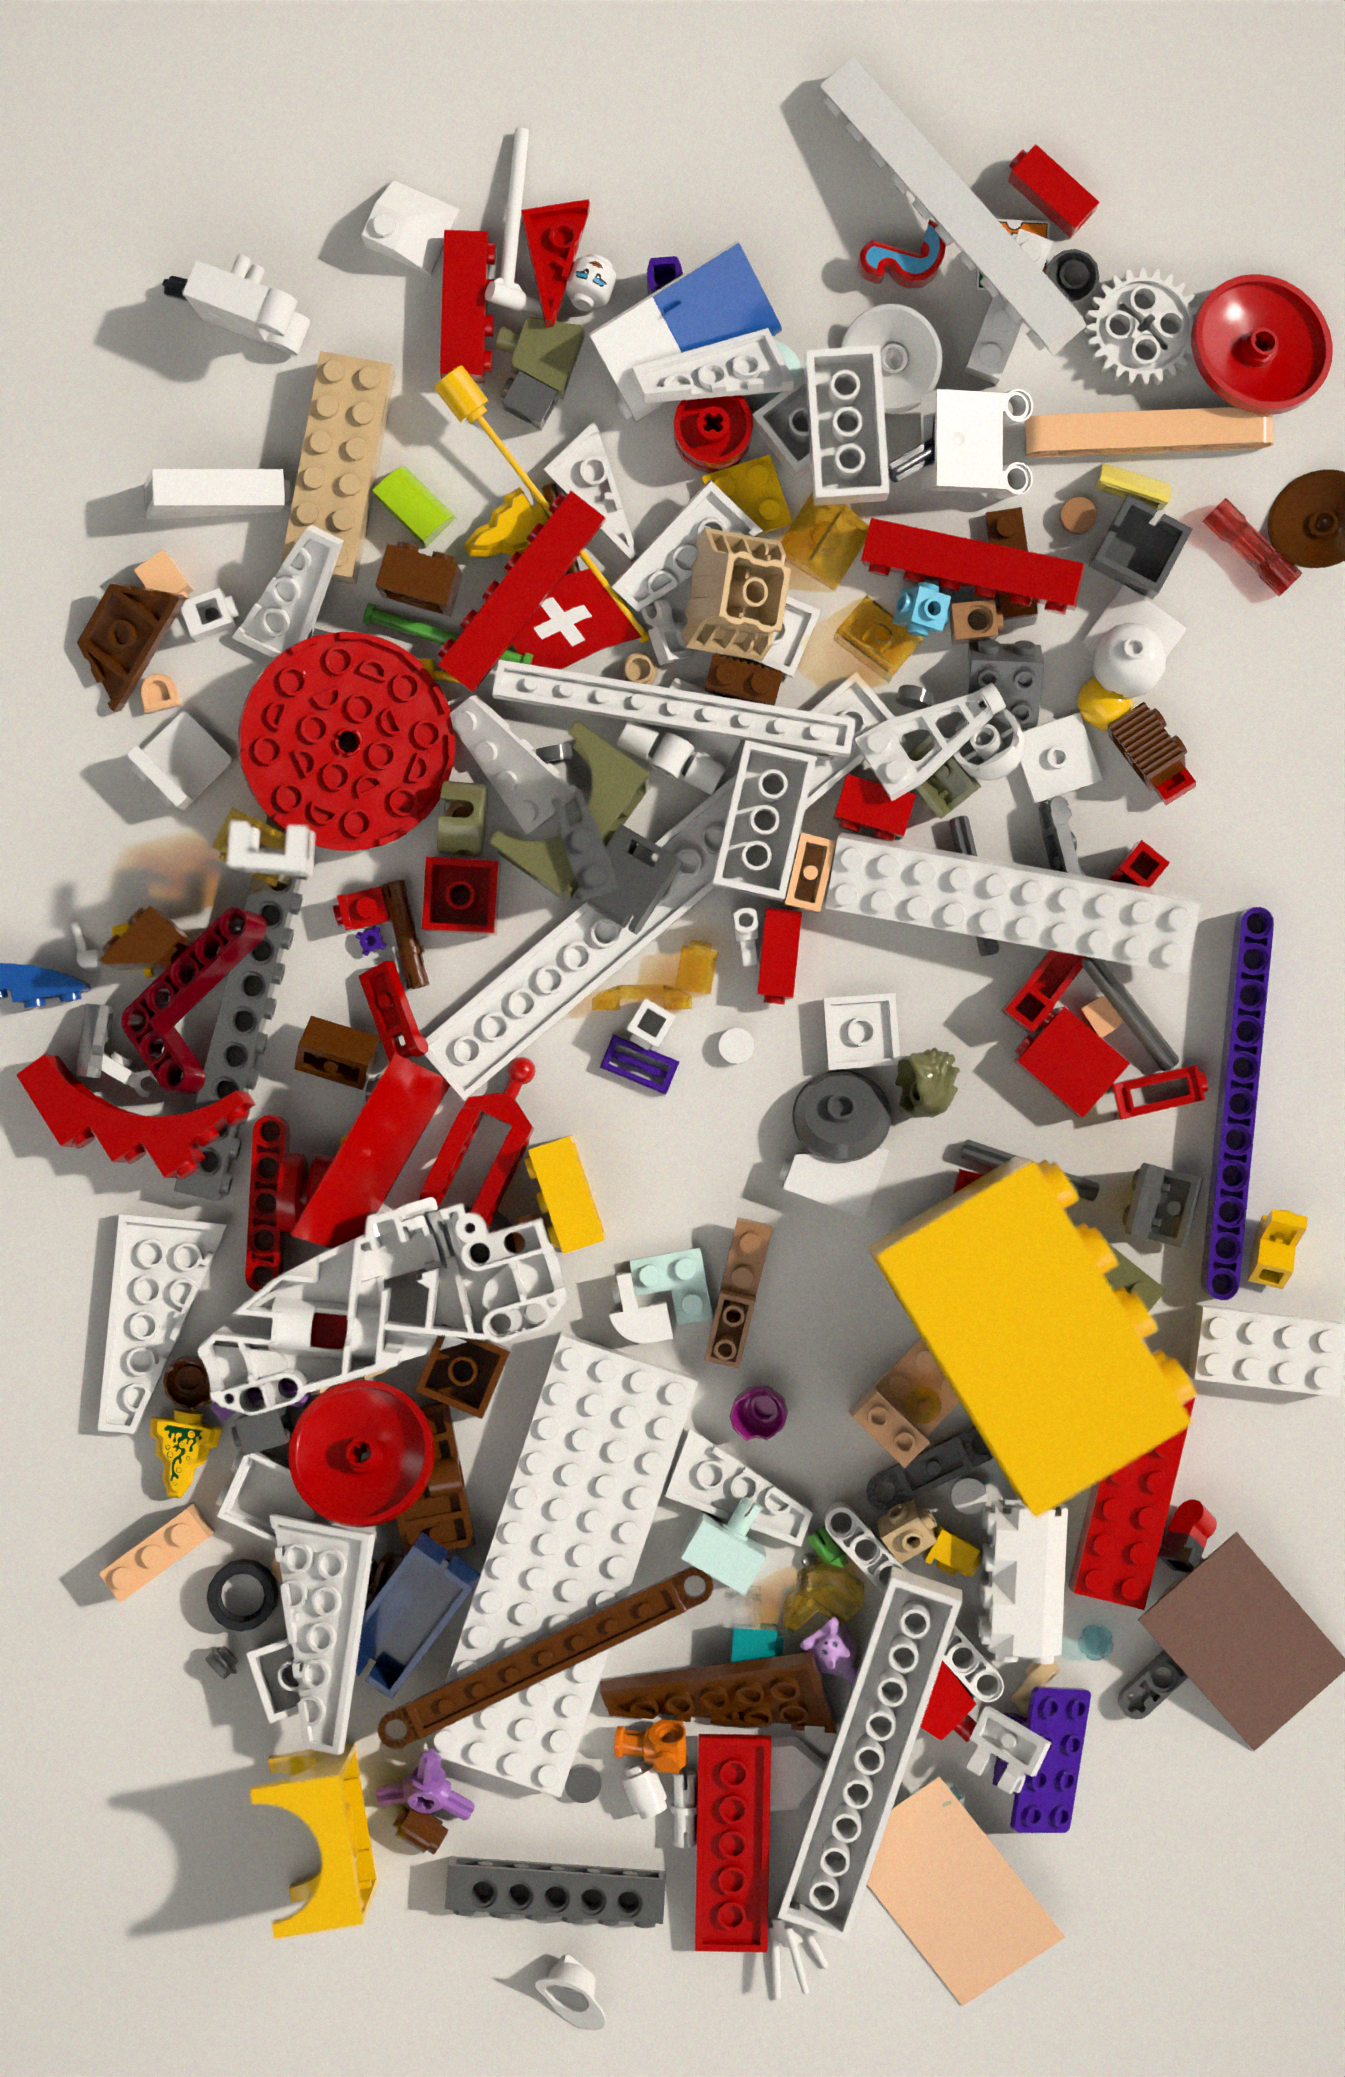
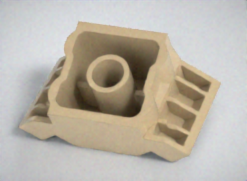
(736, 594)

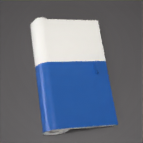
(693, 311)

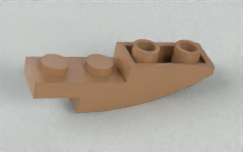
(738, 1292)

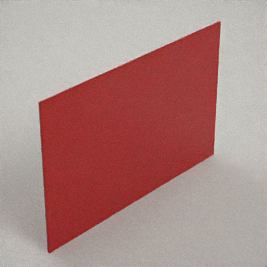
(372, 1154)

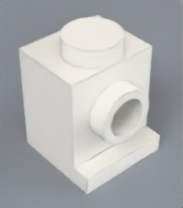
(197, 608)

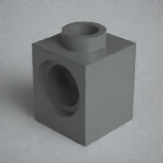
(529, 399)

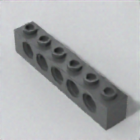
(540, 1876)

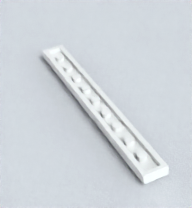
(674, 708)

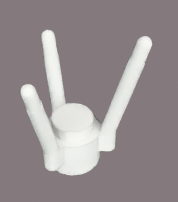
(790, 1936)

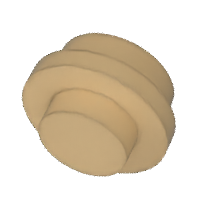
(639, 668)

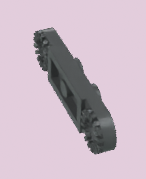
(929, 1469)

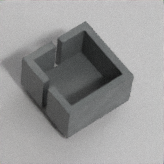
(1138, 551)

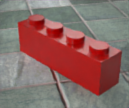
(464, 303)

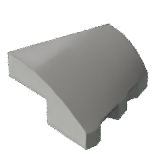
(95, 1032)

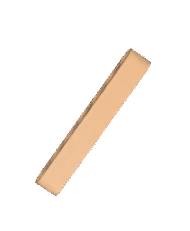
(1146, 432)

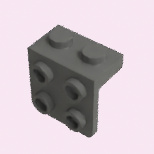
(1015, 673)
(1162, 1205)

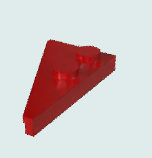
(553, 243)

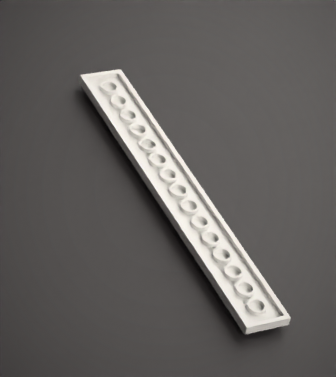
(592, 948)

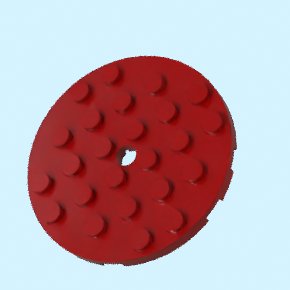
(294, 753)

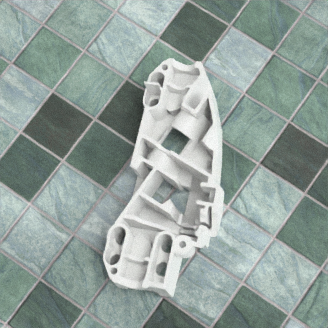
(273, 1328)

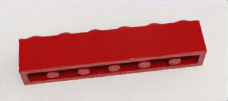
(972, 565)
(521, 591)

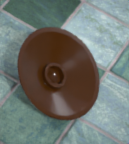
(1310, 520)

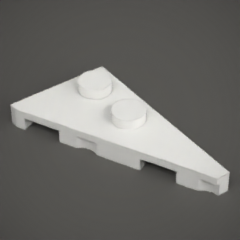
(586, 472)

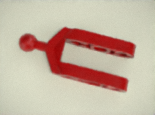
(502, 1108)

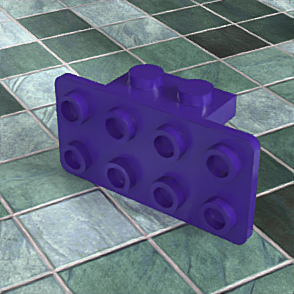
(1049, 1797)

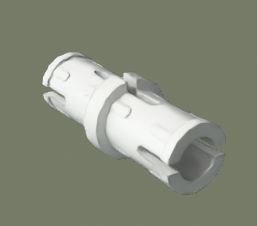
(684, 1809)

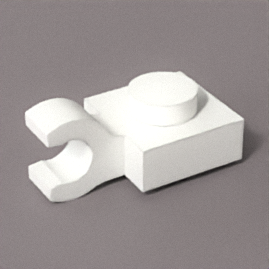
(666, 634)
(119, 1068)

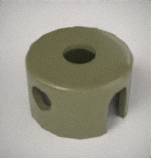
(459, 834)

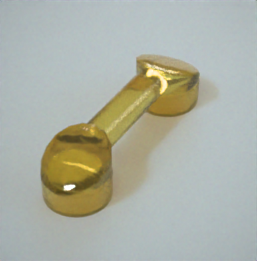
(673, 998)

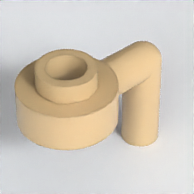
(1037, 1676)

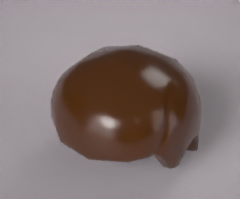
(187, 1382)

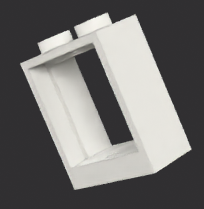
(229, 1495)

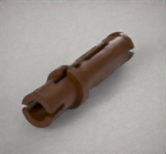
(408, 944)

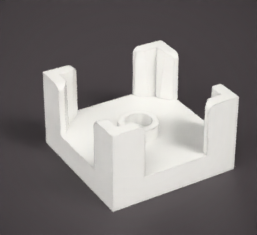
(244, 854)

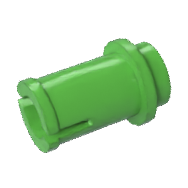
(827, 1549)

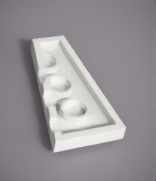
(717, 370)
(674, 550)
(293, 596)
(510, 764)
(717, 1481)

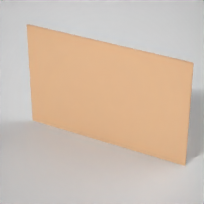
(957, 1894)

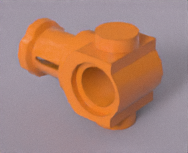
(660, 1745)

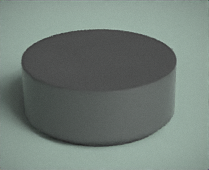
(914, 697)
(555, 753)
(583, 1783)

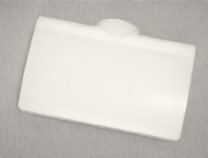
(681, 753)

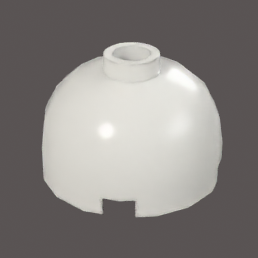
(1129, 660)
(993, 749)

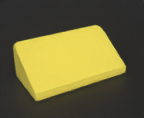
(1125, 483)

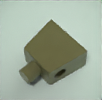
(544, 351)

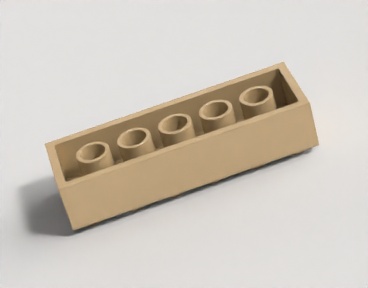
(341, 455)

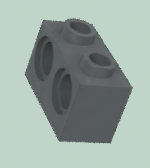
(263, 1430)

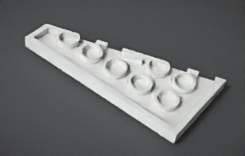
(323, 1606)

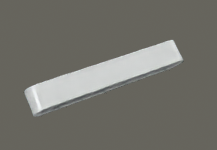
(881, 1557)

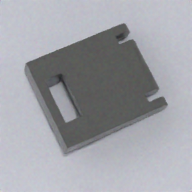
(638, 883)

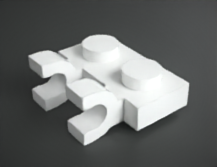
(1012, 1743)

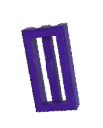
(668, 1076)

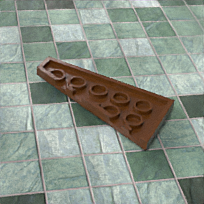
(735, 1694)

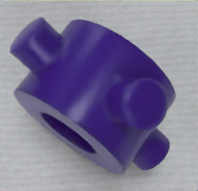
(371, 940)

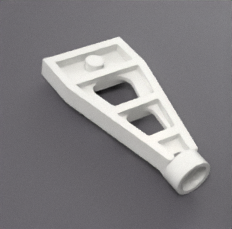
(888, 758)

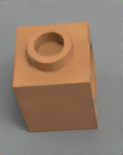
(961, 631)

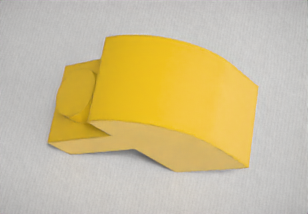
(1275, 1247)

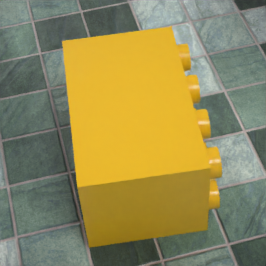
(1034, 1331)

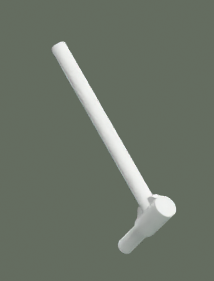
(504, 290)

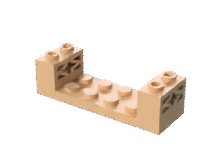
(883, 1406)

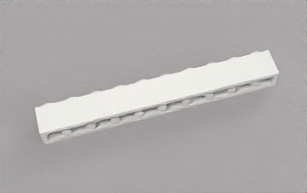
(952, 206)

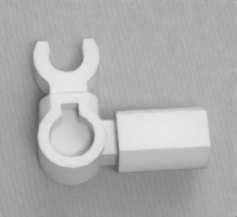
(745, 931)

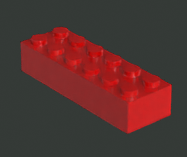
(1127, 1525)

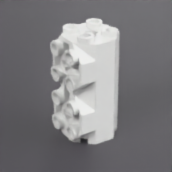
(1023, 1583)

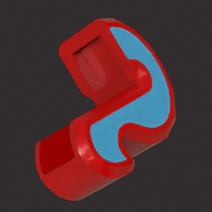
(903, 266)

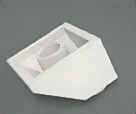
(409, 227)

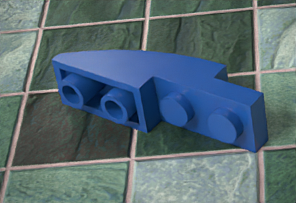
(35, 984)

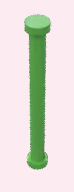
(425, 631)

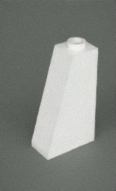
(214, 492)

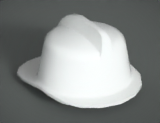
(572, 1993)

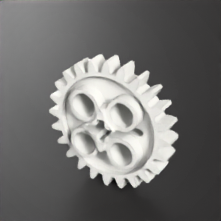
(1120, 351)

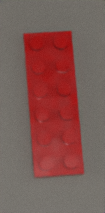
(733, 1843)

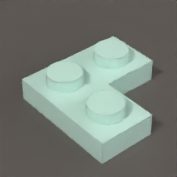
(680, 1273)

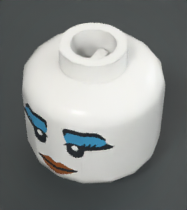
(590, 282)

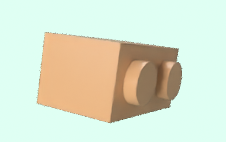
(809, 873)

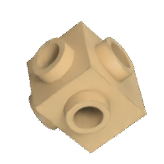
(907, 1530)

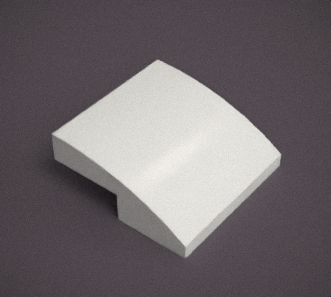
(1134, 608)

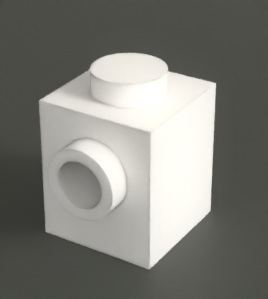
(650, 1025)

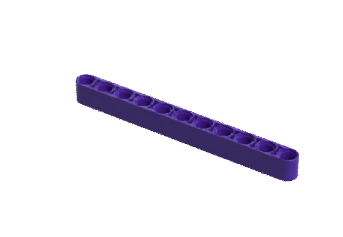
(1247, 1087)

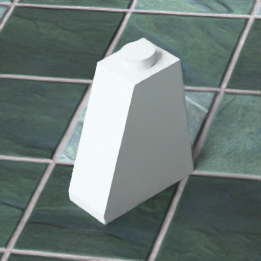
(836, 1184)

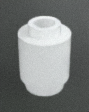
(644, 1789)

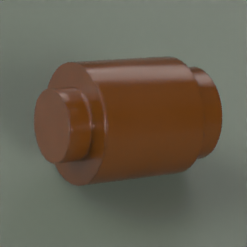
(420, 1830)

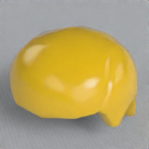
(1101, 706)

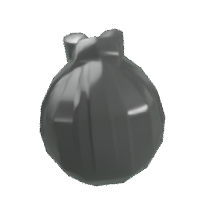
(1074, 274)

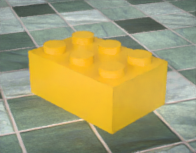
(565, 1195)

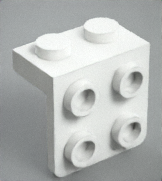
(180, 761)

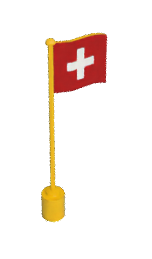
(583, 608)

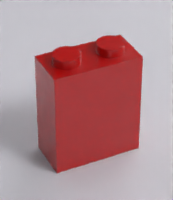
(1070, 1061)

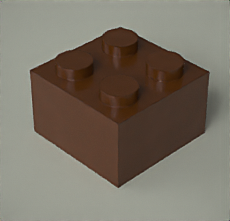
(419, 578)
(464, 1374)

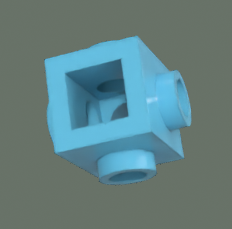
(922, 609)

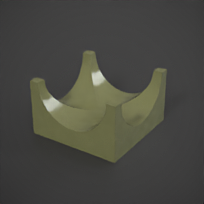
(615, 794)

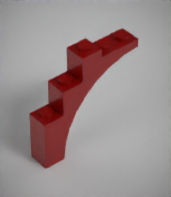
(78, 1114)

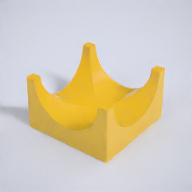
(331, 1801)

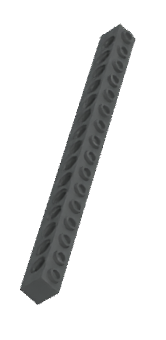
(227, 1034)

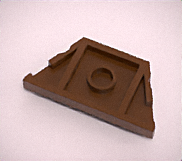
(126, 635)

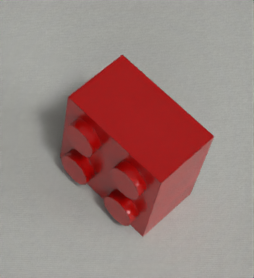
(461, 896)

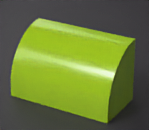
(414, 505)

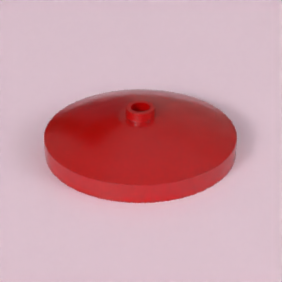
(1261, 344)
(337, 1432)

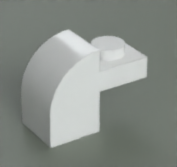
(638, 1323)

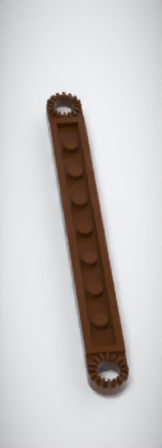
(544, 1657)

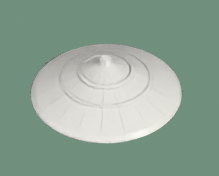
(907, 351)

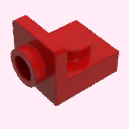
(361, 909)

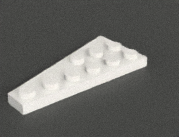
(152, 1292)

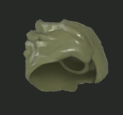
(926, 1083)

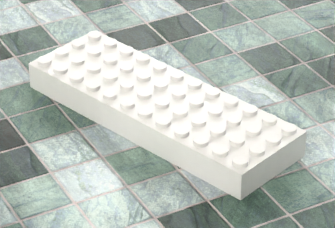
(565, 1550)

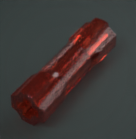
(1234, 529)

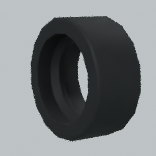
(218, 1609)

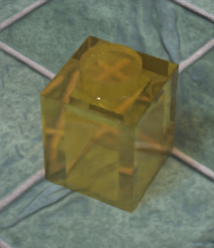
(696, 967)

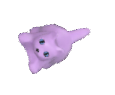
(833, 1650)

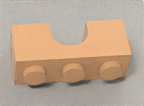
(156, 1552)

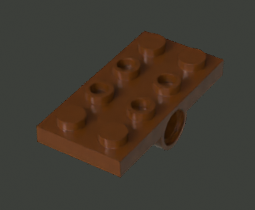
(443, 1506)

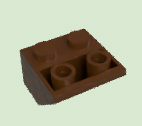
(147, 944)

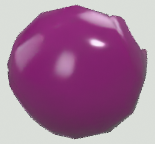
(758, 1413)

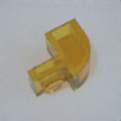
(824, 1590)

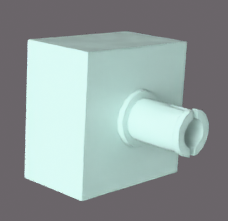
(724, 1548)

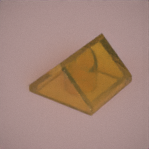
(825, 541)
(875, 640)

